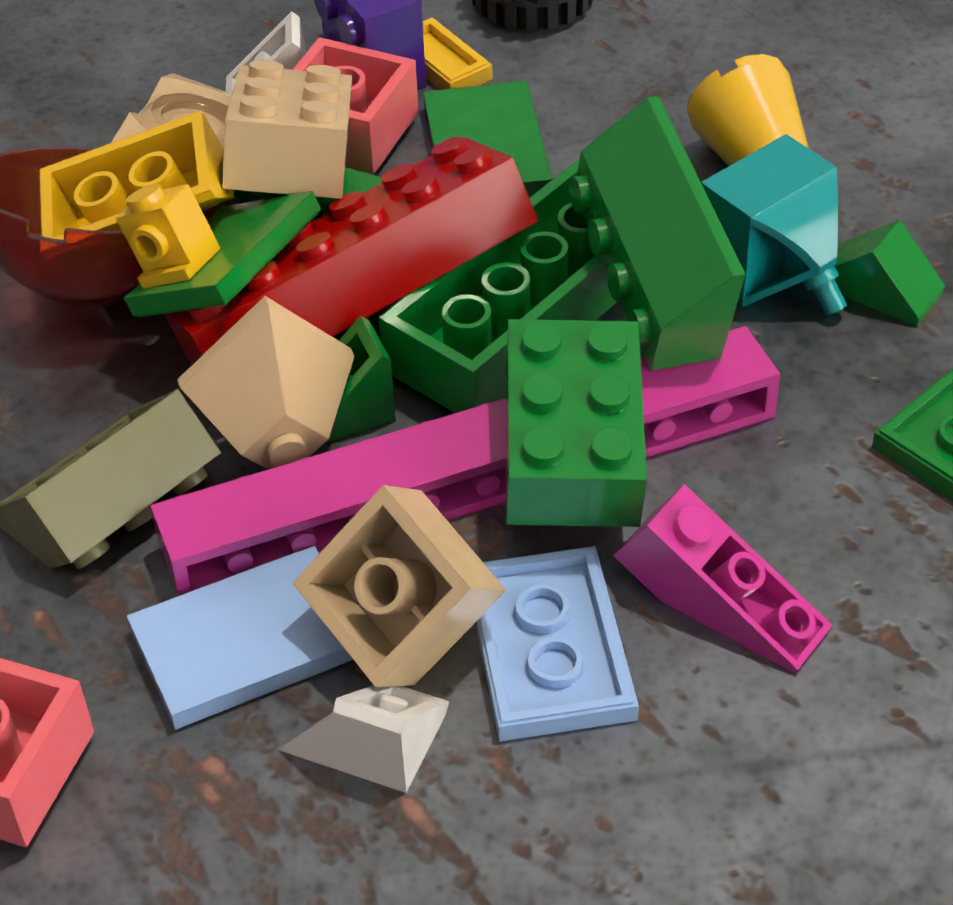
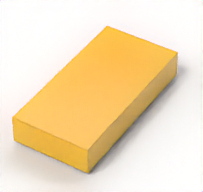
(450, 60)

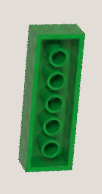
(455, 329)

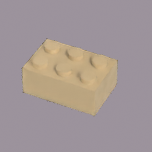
(287, 130)

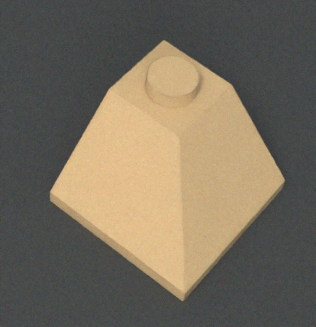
(271, 385)

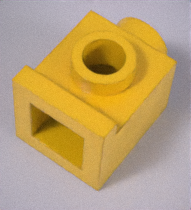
(167, 234)

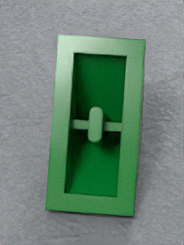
(888, 273)
(369, 387)

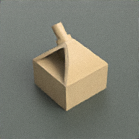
(398, 586)

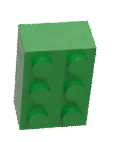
(574, 423)

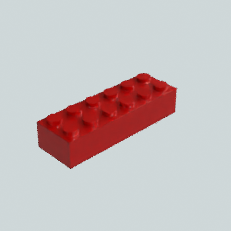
(380, 243)

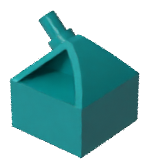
(781, 220)

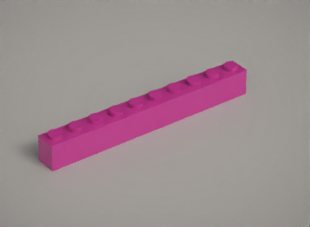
(450, 459)

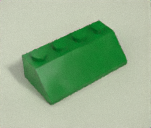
(658, 238)

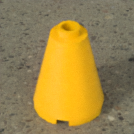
(746, 108)

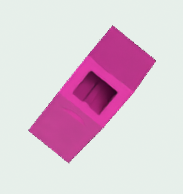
(720, 581)

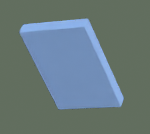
(234, 640)
(554, 647)

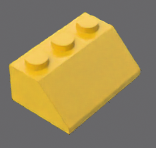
(94, 186)

